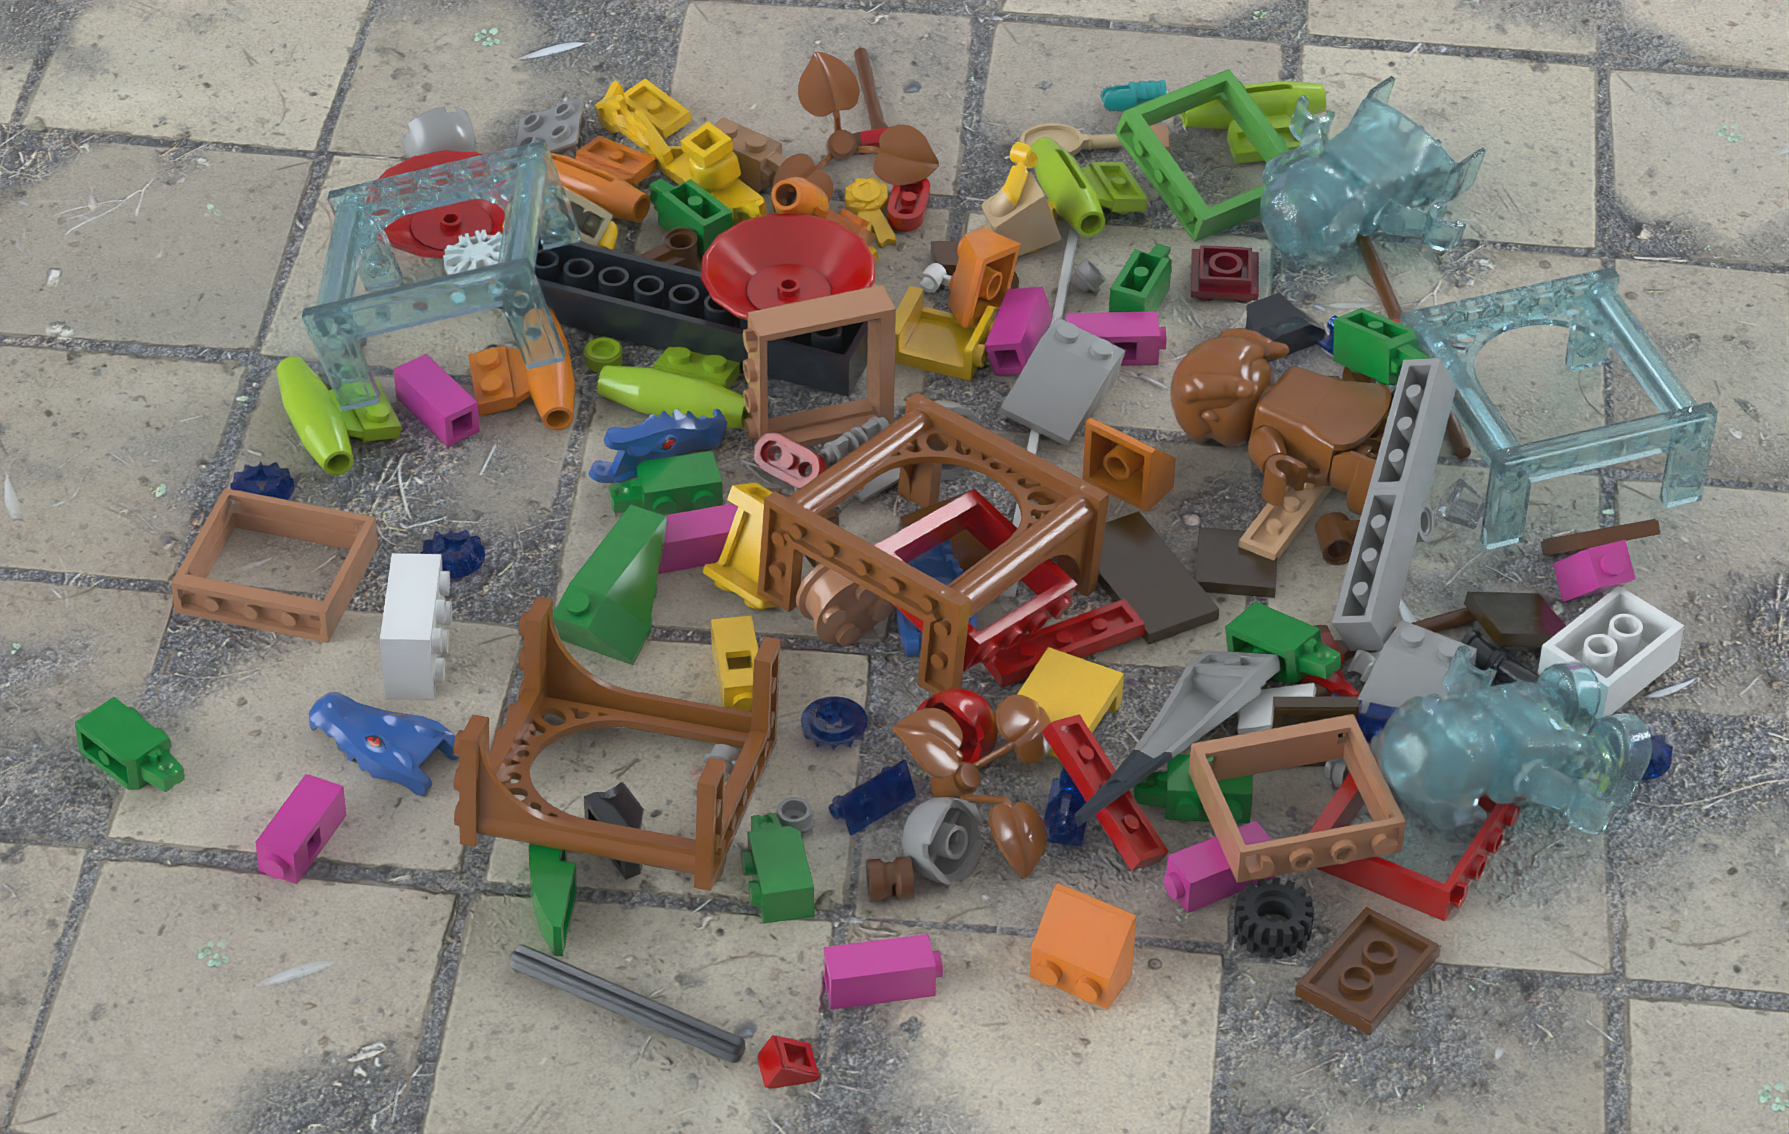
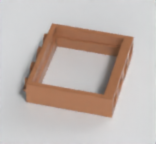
(814, 315)
(263, 608)
(1290, 748)

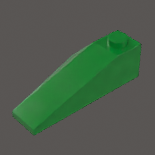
(614, 591)

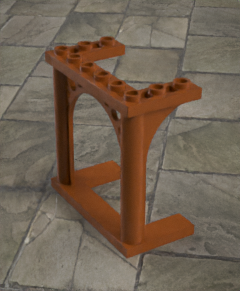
(918, 444)
(563, 688)

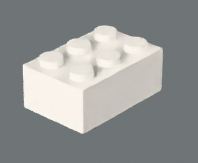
(414, 626)
(1622, 643)

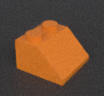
(981, 274)
(1126, 466)
(1084, 946)

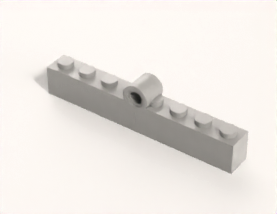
(1395, 505)

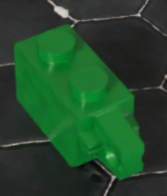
(691, 208)
(1142, 281)
(1373, 345)
(671, 485)
(1294, 641)
(128, 747)
(1178, 796)
(778, 870)

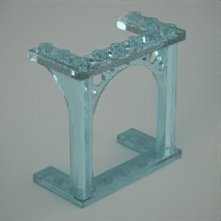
(535, 208)
(1597, 321)

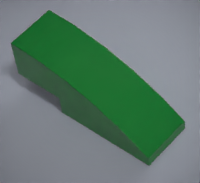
(552, 894)

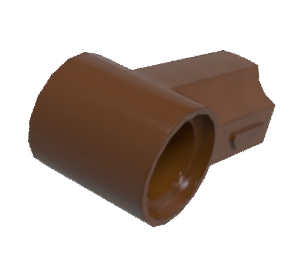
(678, 250)
(1336, 537)

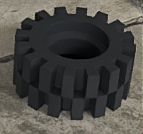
(1271, 935)

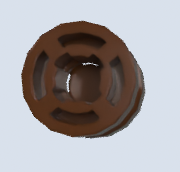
(890, 879)

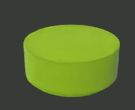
(602, 352)

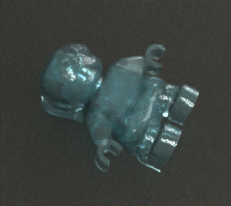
(1361, 182)
(1513, 746)

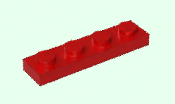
(1075, 636)
(1090, 771)

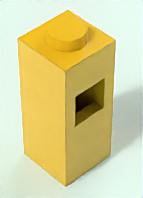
(733, 655)

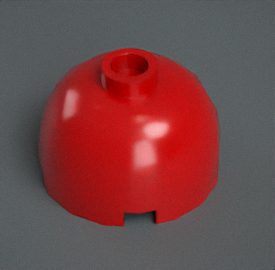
(973, 717)

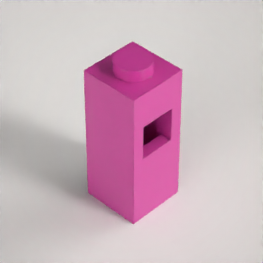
(1018, 329)
(1130, 331)
(436, 400)
(696, 537)
(1594, 571)
(301, 829)
(1202, 873)
(881, 971)

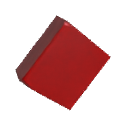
(786, 1062)

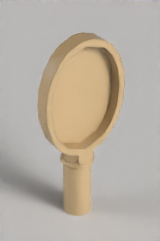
(1070, 138)

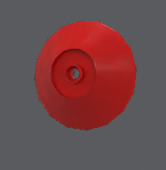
(432, 230)
(784, 262)

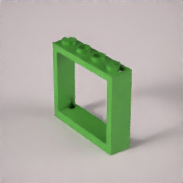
(1167, 176)

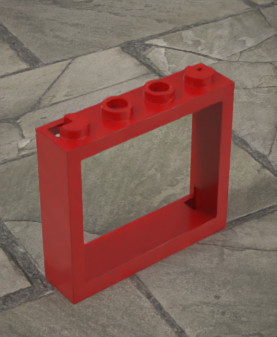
(991, 529)
(1402, 883)

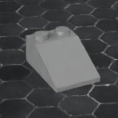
(1063, 382)
(1410, 666)

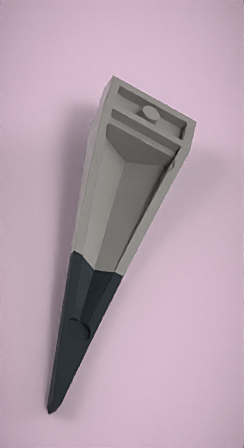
(1203, 698)

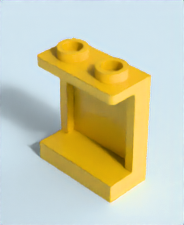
(935, 339)
(740, 558)
(1073, 687)

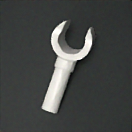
(934, 276)
(1363, 663)

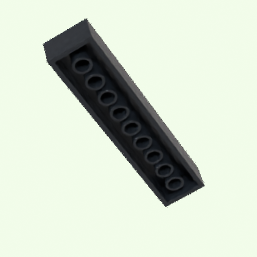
(672, 308)

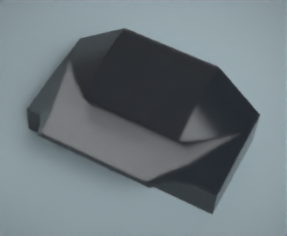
(1283, 323)
(619, 808)

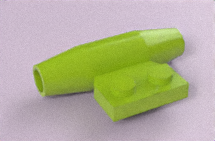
(1274, 98)
(1082, 191)
(678, 382)
(321, 421)

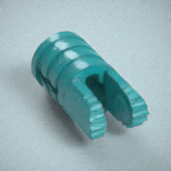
(1132, 94)

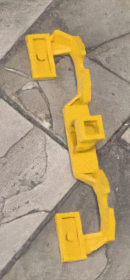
(705, 155)

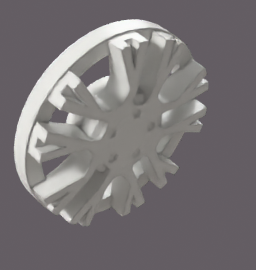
(472, 252)

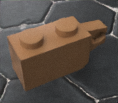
(756, 153)

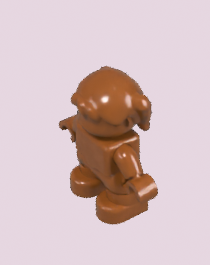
(1295, 428)

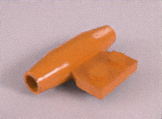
(607, 176)
(800, 196)
(504, 381)

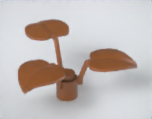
(830, 87)
(934, 744)

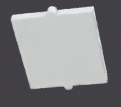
(1257, 713)

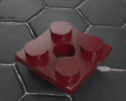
(1225, 273)

